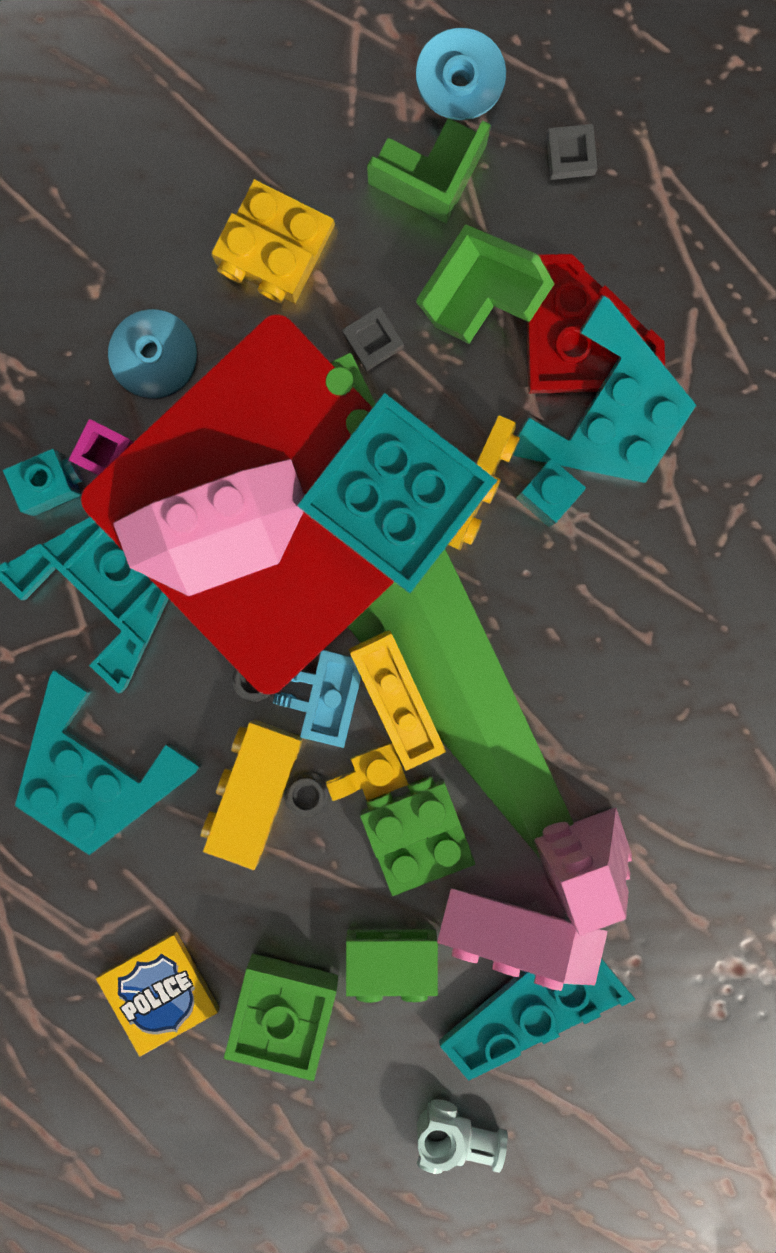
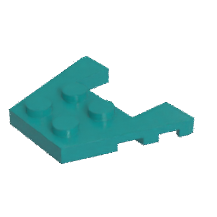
(630, 415)
(104, 577)
(80, 789)

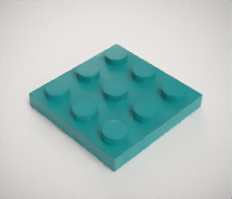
(397, 493)

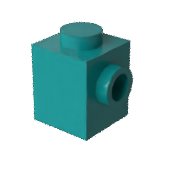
(43, 482)

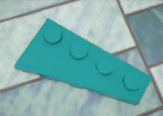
(526, 1015)

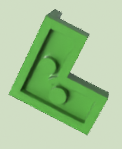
(434, 181)
(477, 276)

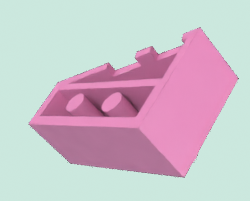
(588, 869)
(520, 940)

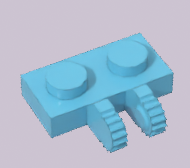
(330, 700)

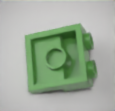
(416, 835)

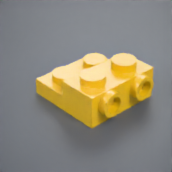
(272, 243)

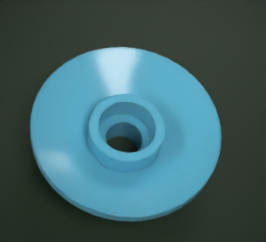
(463, 54)
(165, 371)

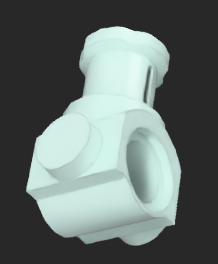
(460, 1144)

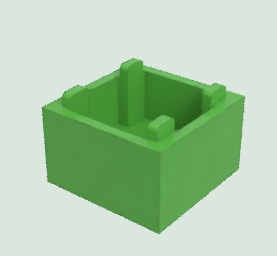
(282, 1017)

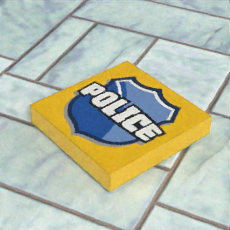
(158, 993)

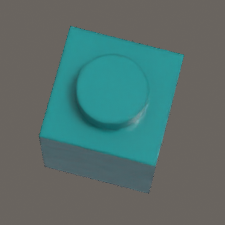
(551, 493)

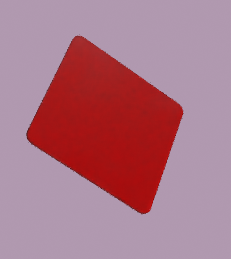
(246, 413)

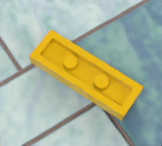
(499, 446)
(397, 700)

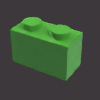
(391, 964)

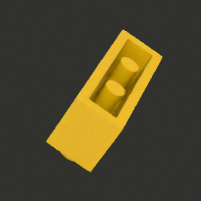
(251, 793)

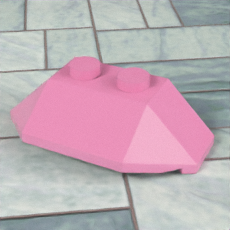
(215, 529)

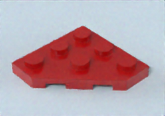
(557, 352)

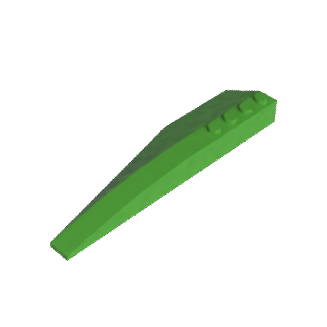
(460, 675)

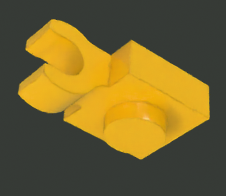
(375, 773)

